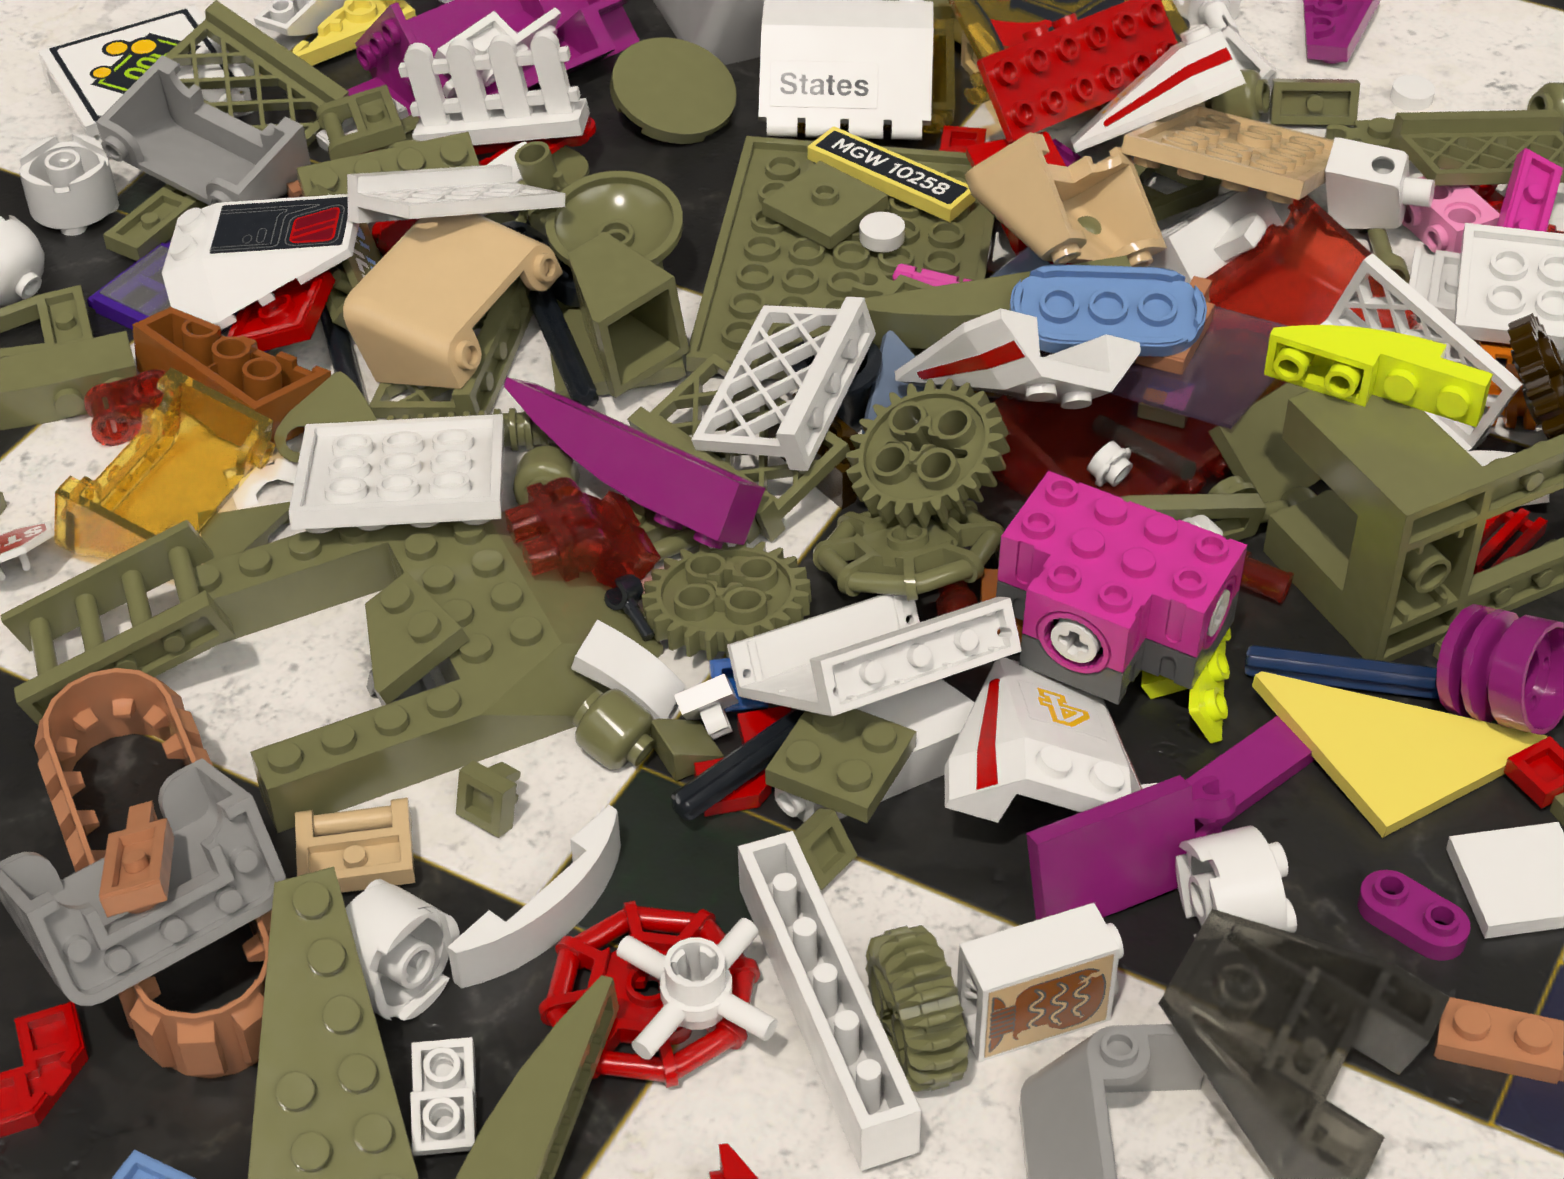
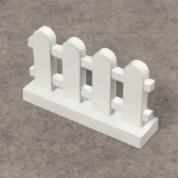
(500, 117)

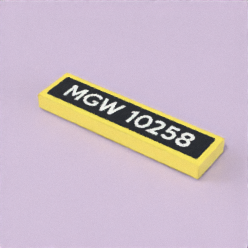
(892, 173)

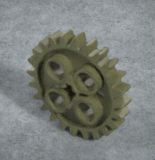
(927, 453)
(724, 596)

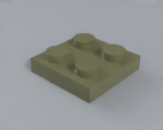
(841, 760)

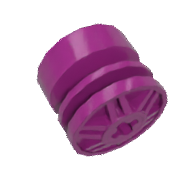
(1503, 669)

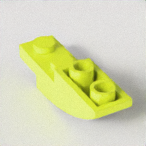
(1382, 363)

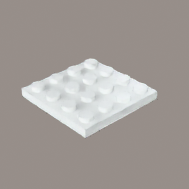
(399, 473)

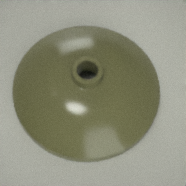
(623, 204)

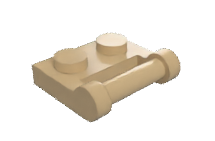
(358, 844)

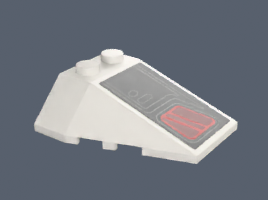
(249, 248)

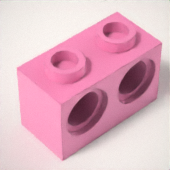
(1443, 223)

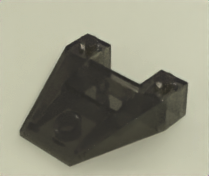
(1274, 1025)

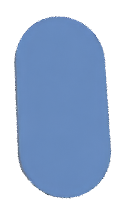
(1119, 301)

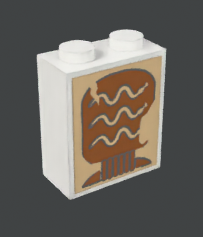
(1038, 981)

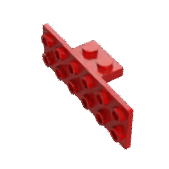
(1074, 65)

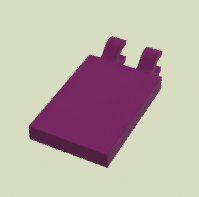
(1123, 847)

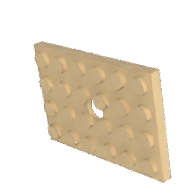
(1233, 150)

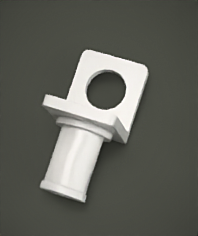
(1215, 13)

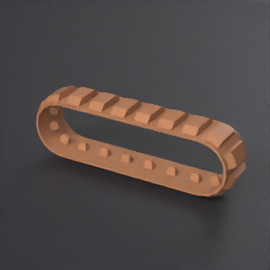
(77, 719)

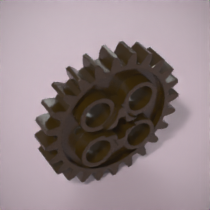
(1540, 372)

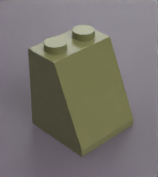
(627, 311)

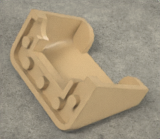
(1045, 201)
(431, 289)

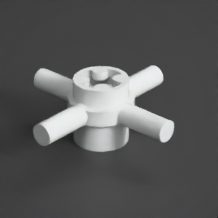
(696, 986)

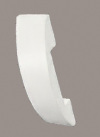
(499, 947)

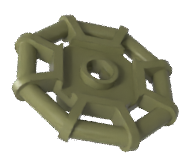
(908, 558)

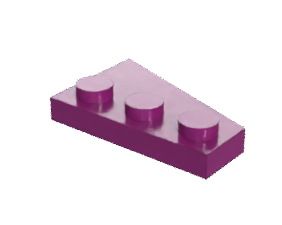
(1335, 27)

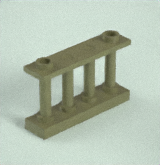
(151, 643)

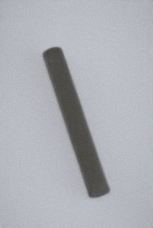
(1144, 447)

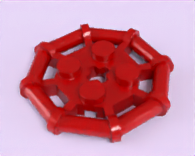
(636, 1009)

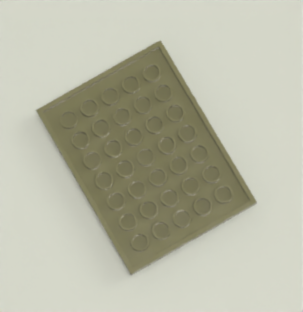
(775, 266)

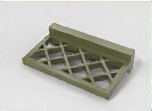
(266, 57)
(1476, 144)
(499, 340)
(690, 395)

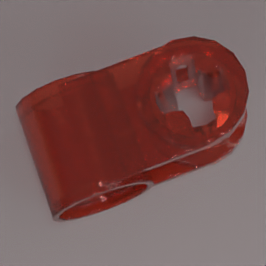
(126, 402)

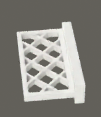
(442, 193)
(1436, 327)
(819, 385)

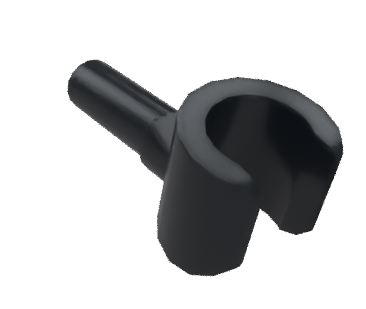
(626, 597)

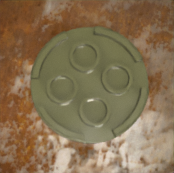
(673, 90)

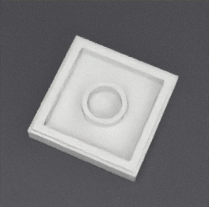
(1512, 877)

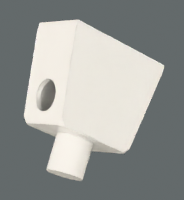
(1372, 185)

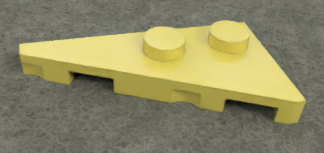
(344, 28)

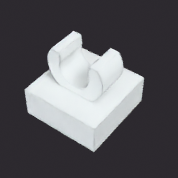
(708, 703)

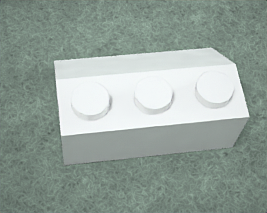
(1195, 234)

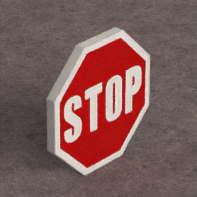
(22, 540)

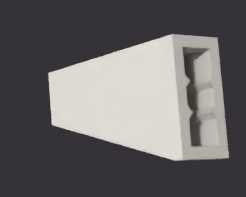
(938, 717)

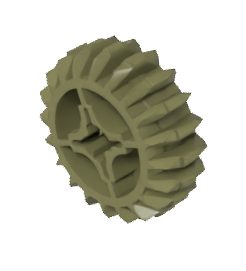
(918, 1006)

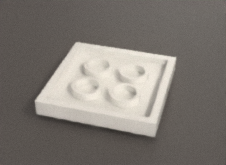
(1507, 277)

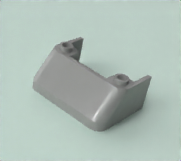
(1066, 1102)

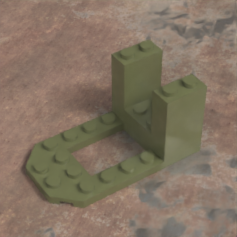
(1404, 523)

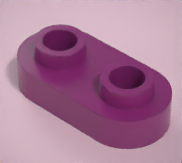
(1412, 913)

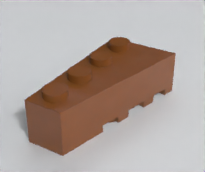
(225, 364)

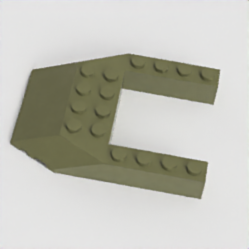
(501, 685)

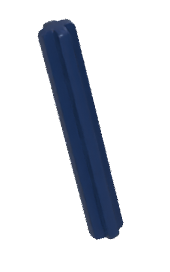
(1344, 671)

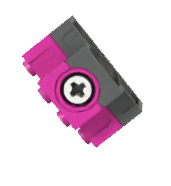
(1115, 588)

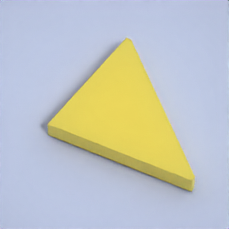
(1390, 754)

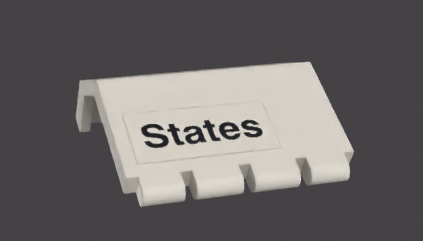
(846, 66)

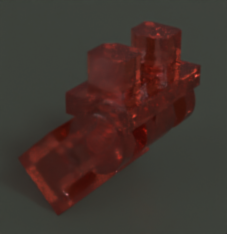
(580, 533)

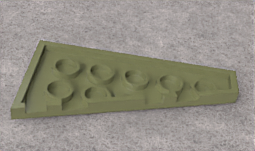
(322, 1069)

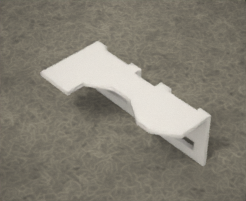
(276, 469)

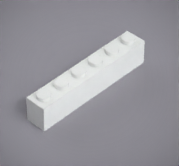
(829, 1002)

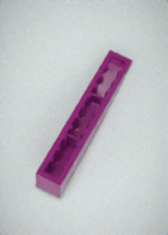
(646, 469)

